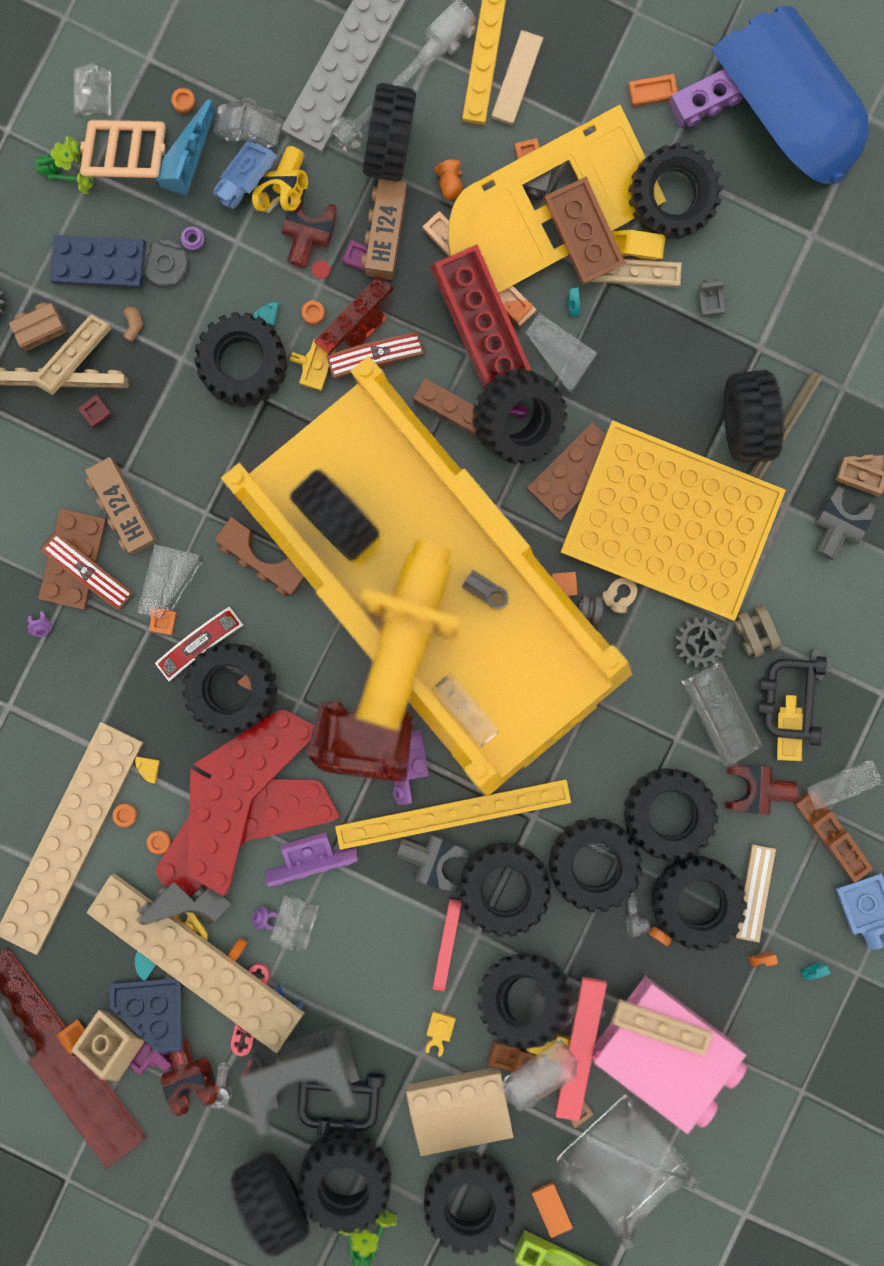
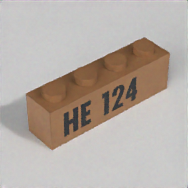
(385, 229)
(121, 506)

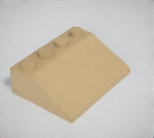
(459, 1111)

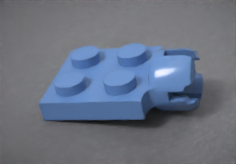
(243, 173)
(864, 909)

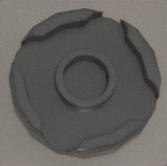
(165, 263)

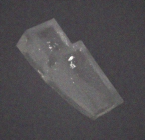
(844, 784)

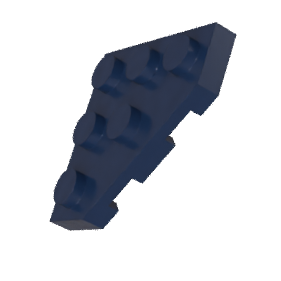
(152, 1011)

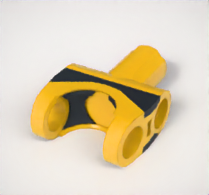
(283, 183)

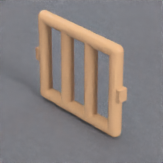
(131, 171)

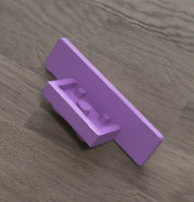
(417, 769)
(307, 858)

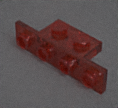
(358, 319)

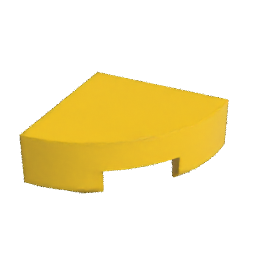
(148, 768)

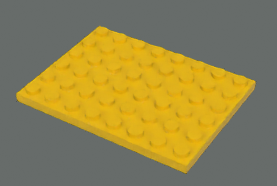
(672, 520)

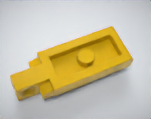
(790, 718)

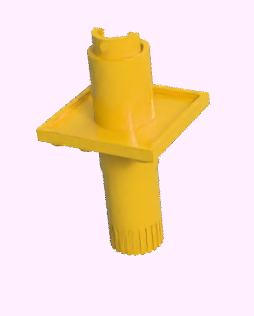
(408, 623)

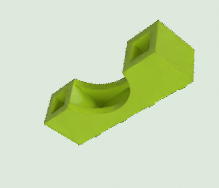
(539, 1252)

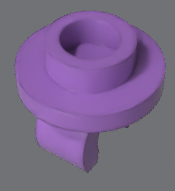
(39, 627)
(261, 916)

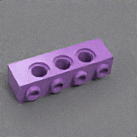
(688, 114)

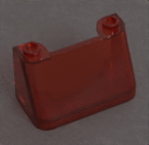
(359, 747)

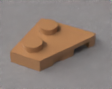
(863, 473)

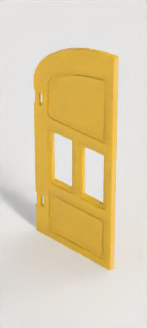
(504, 218)

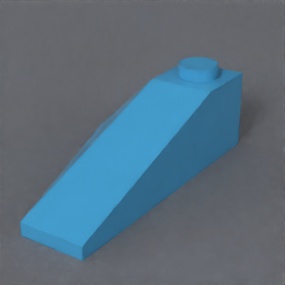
(182, 158)

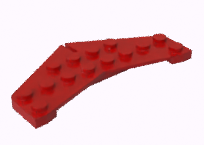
(223, 802)
(276, 809)

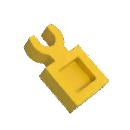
(439, 1029)

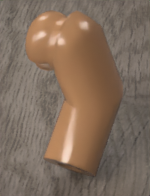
(135, 323)

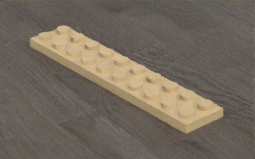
(69, 838)
(197, 965)

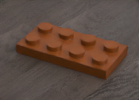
(584, 230)
(565, 478)
(87, 535)

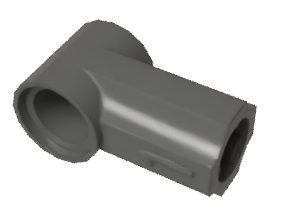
(483, 589)

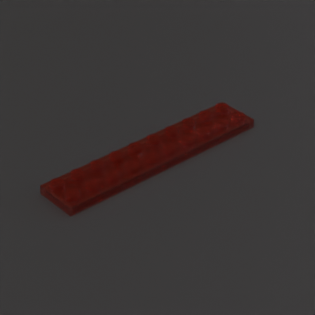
(71, 1082)

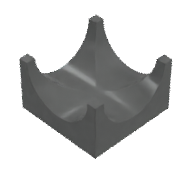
(316, 1057)

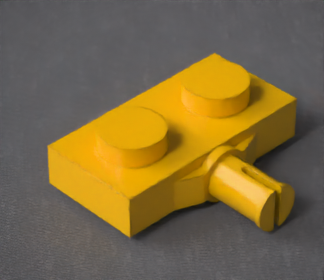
(314, 367)

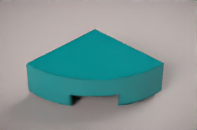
(574, 302)
(268, 313)
(143, 966)
(815, 971)

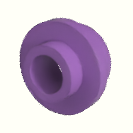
(189, 232)

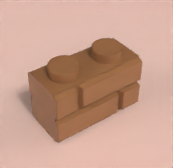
(37, 326)

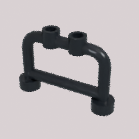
(769, 686)
(324, 1125)

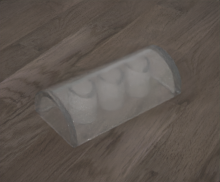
(722, 713)

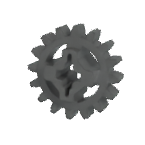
(697, 652)

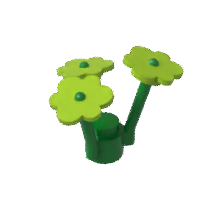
(363, 1244)

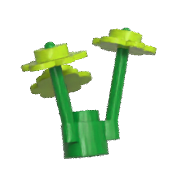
(62, 157)

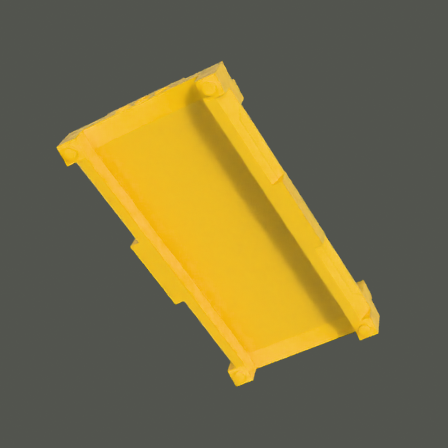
(527, 665)

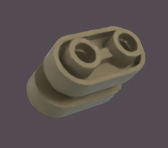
(745, 626)

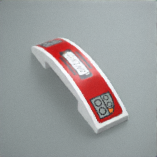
(197, 642)

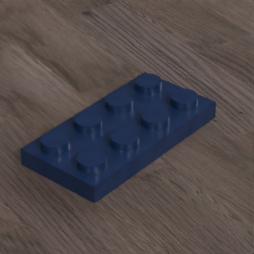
(98, 261)

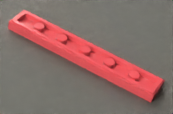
(582, 1046)

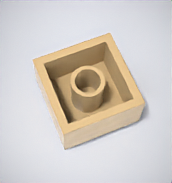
(108, 1045)

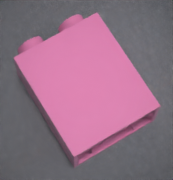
(665, 1075)

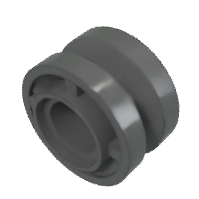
(591, 608)

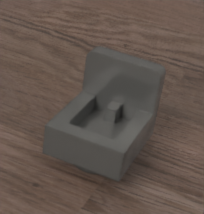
(711, 297)

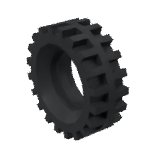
(703, 180)

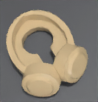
(621, 606)

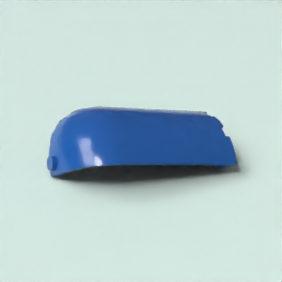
(797, 93)

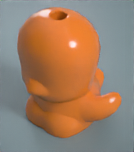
(450, 182)

